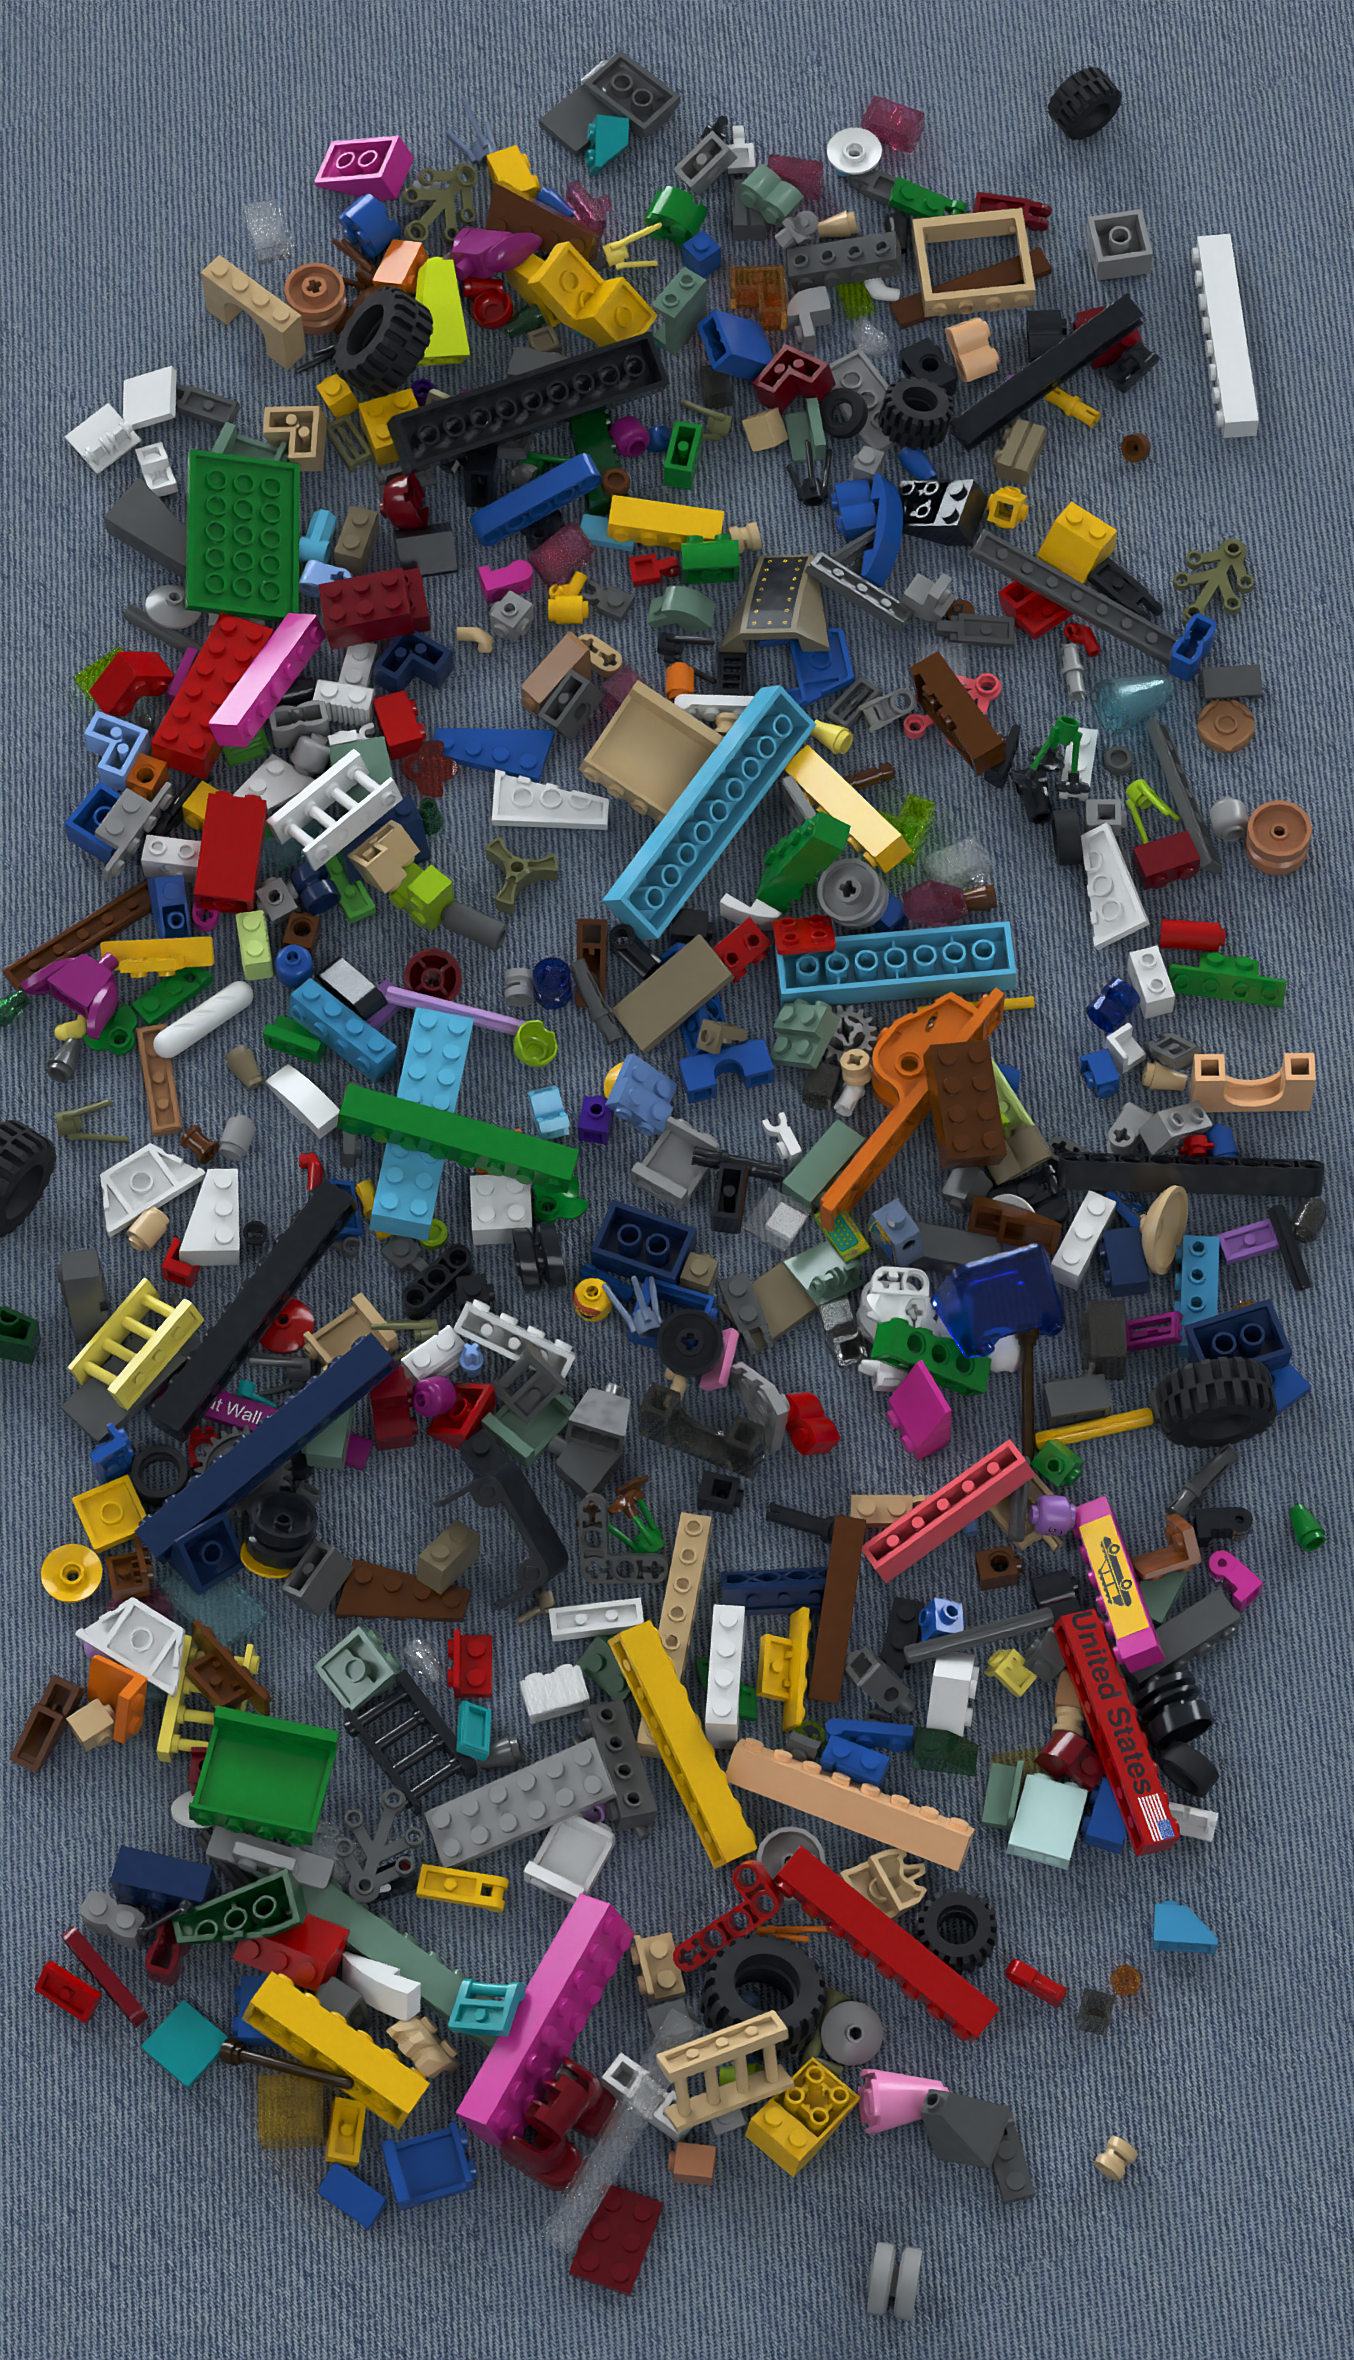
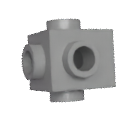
(511, 616)
(281, 909)

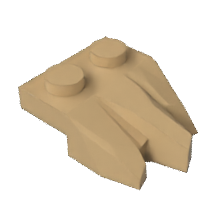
(888, 1882)
(421, 2044)

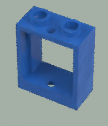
(676, 1295)

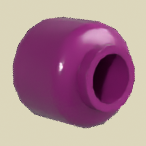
(629, 436)
(433, 1396)

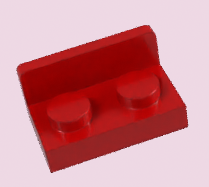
(471, 1665)

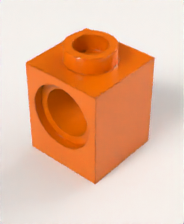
(147, 768)

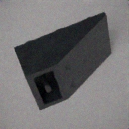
(942, 510)

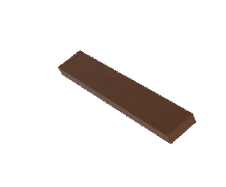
(910, 309)
(84, 934)
(837, 1609)

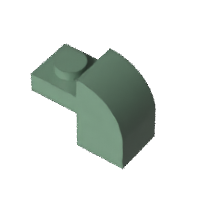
(684, 607)

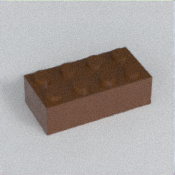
(964, 1104)

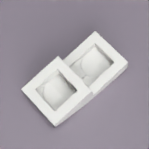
(156, 469)
(738, 912)

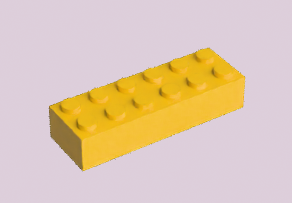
(328, 2043)

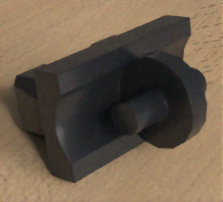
(1131, 366)

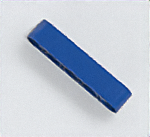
(535, 499)

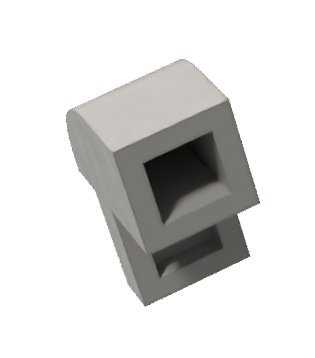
(808, 310)
(929, 598)

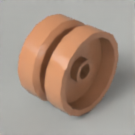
(317, 295)
(1278, 837)

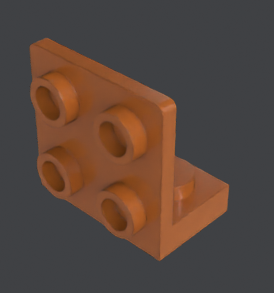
(1178, 1557)

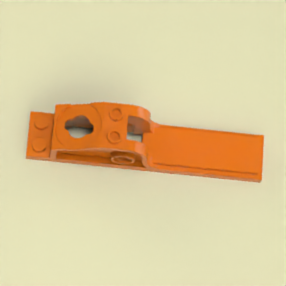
(902, 1087)

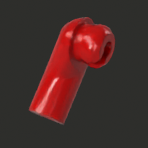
(1082, 635)
(314, 1167)

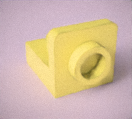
(1009, 1670)

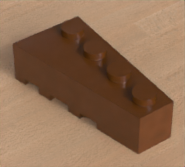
(957, 714)

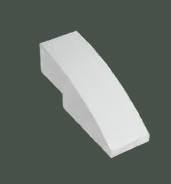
(304, 1100)
(382, 1986)

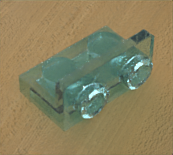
(291, 851)

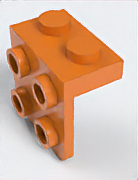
(122, 1691)

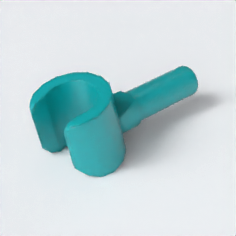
(246, 1390)

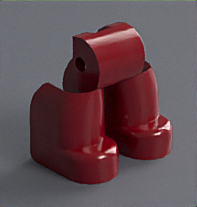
(568, 2105)

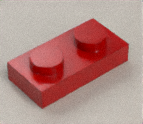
(68, 1991)

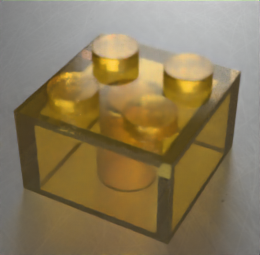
(291, 2112)

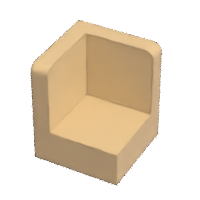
(765, 429)

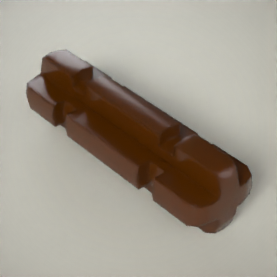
(870, 776)

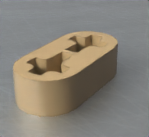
(602, 652)

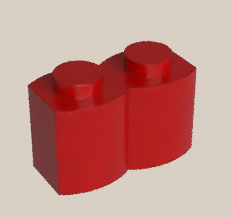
(808, 1426)

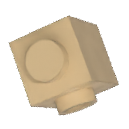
(93, 1724)

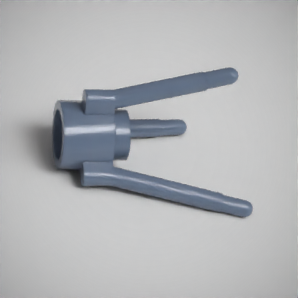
(481, 146)
(646, 1321)

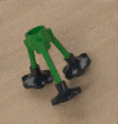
(1050, 759)

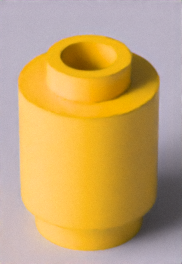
(568, 609)

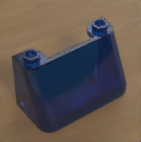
(999, 1299)

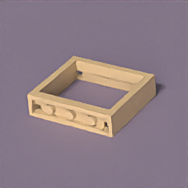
(967, 227)

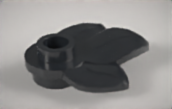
(542, 529)

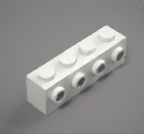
(510, 1339)

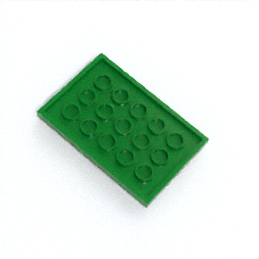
(242, 536)

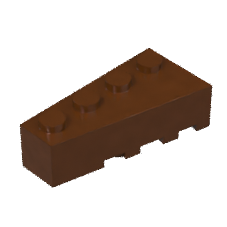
(521, 213)

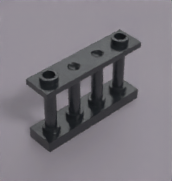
(423, 1715)

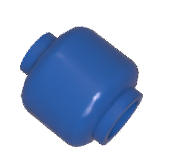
(293, 965)

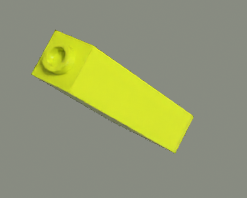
(440, 294)

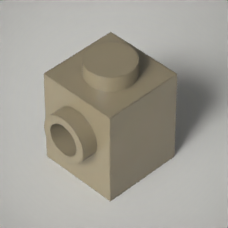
(700, 1273)

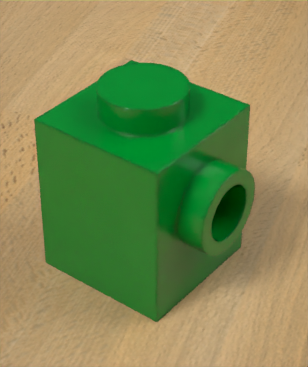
(1058, 1463)

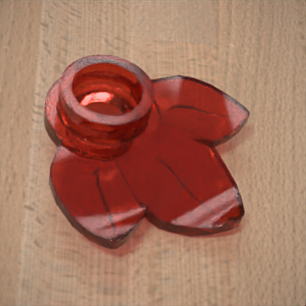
(434, 769)

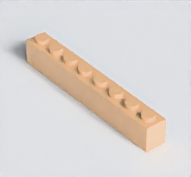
(849, 1803)

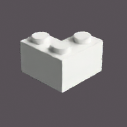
(952, 1686)

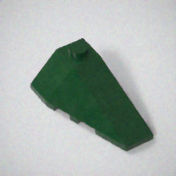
(246, 1913)

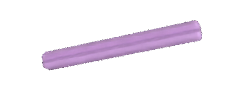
(481, 1017)

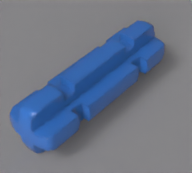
(623, 1291)

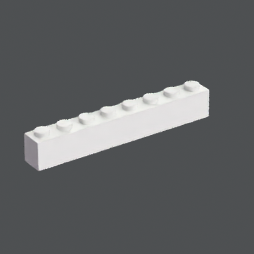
(1226, 336)

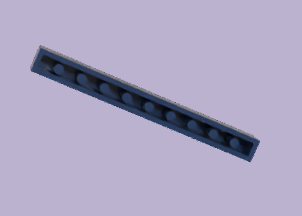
(269, 1445)

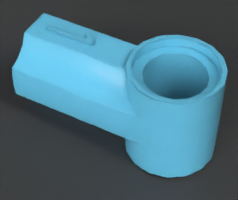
(317, 542)

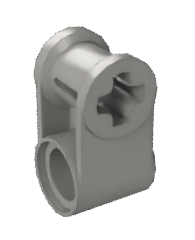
(883, 710)
(1124, 1133)

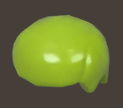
(535, 1044)

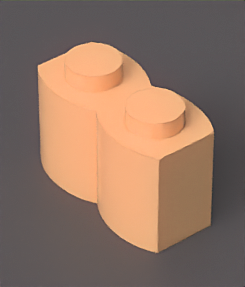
(972, 349)

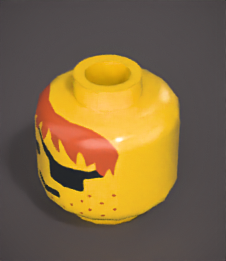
(591, 1300)

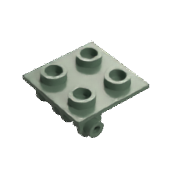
(824, 1273)

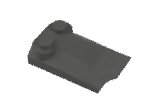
(632, 93)

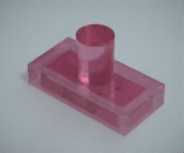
(588, 209)

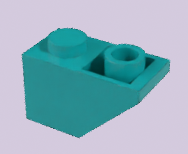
(607, 141)

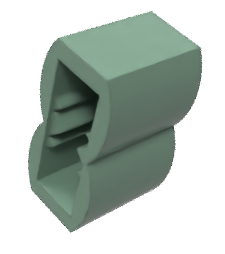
(770, 195)

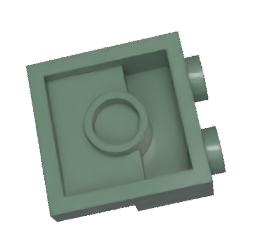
(803, 1034)
(358, 1668)

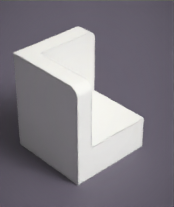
(1124, 1049)

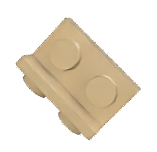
(660, 1975)

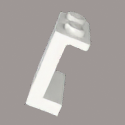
(571, 1858)

